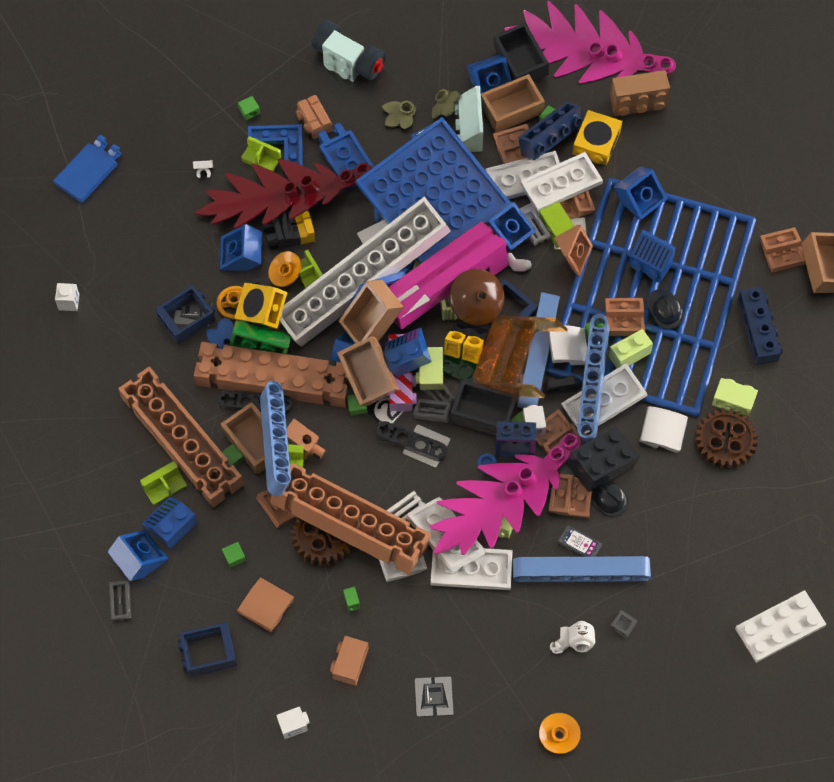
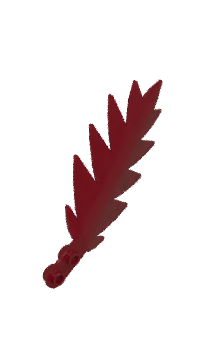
(278, 193)

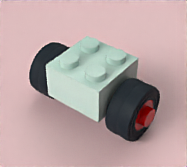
(346, 55)

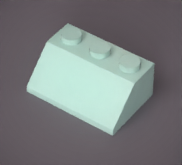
(470, 119)

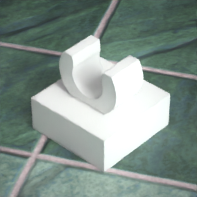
(203, 165)

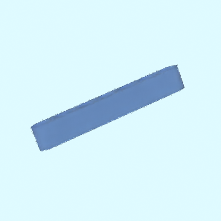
(539, 349)
(593, 369)
(275, 438)
(581, 569)

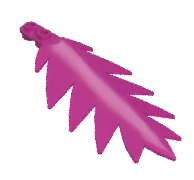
(584, 47)
(502, 499)

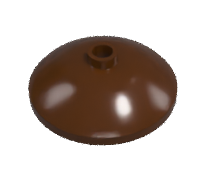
(466, 301)

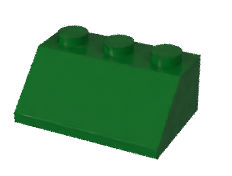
(259, 338)

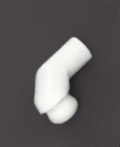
(518, 264)
(561, 644)

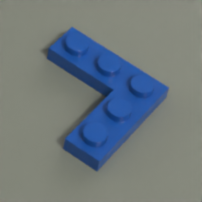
(288, 135)

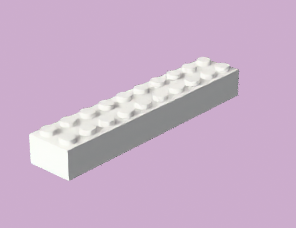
(376, 258)

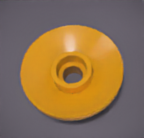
(284, 269)
(559, 723)

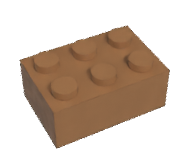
(639, 93)
(512, 103)
(819, 258)
(371, 311)
(368, 371)
(246, 434)

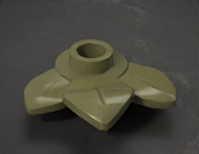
(445, 103)
(397, 115)

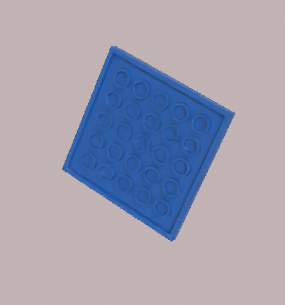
(444, 173)

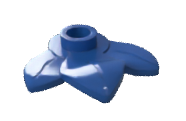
(222, 333)

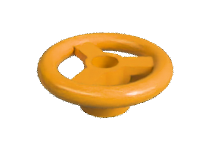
(232, 293)

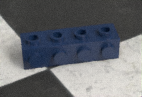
(550, 130)
(759, 325)

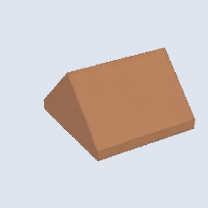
(575, 247)

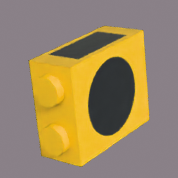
(597, 137)
(260, 305)

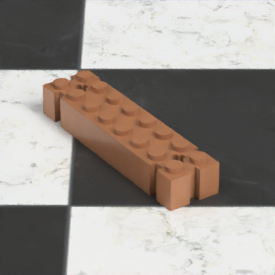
(251, 369)
(181, 437)
(353, 519)

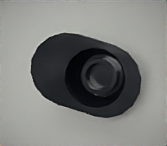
(665, 308)
(610, 499)

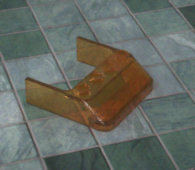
(507, 352)

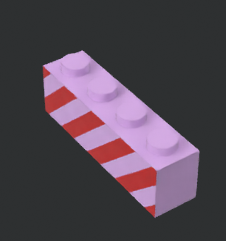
(405, 398)

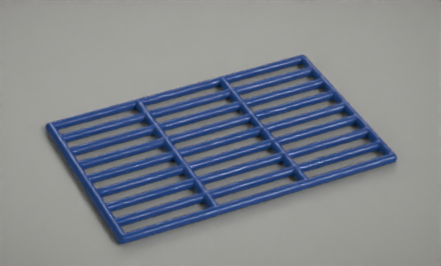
(679, 267)

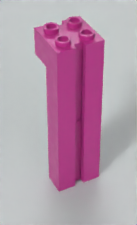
(473, 250)

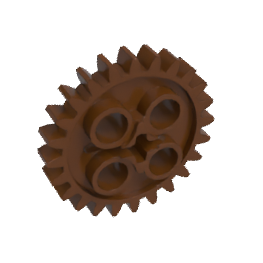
(708, 434)
(305, 544)

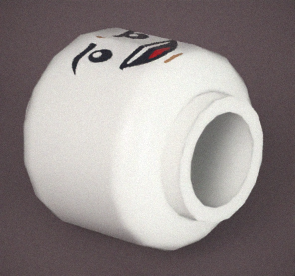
(581, 636)

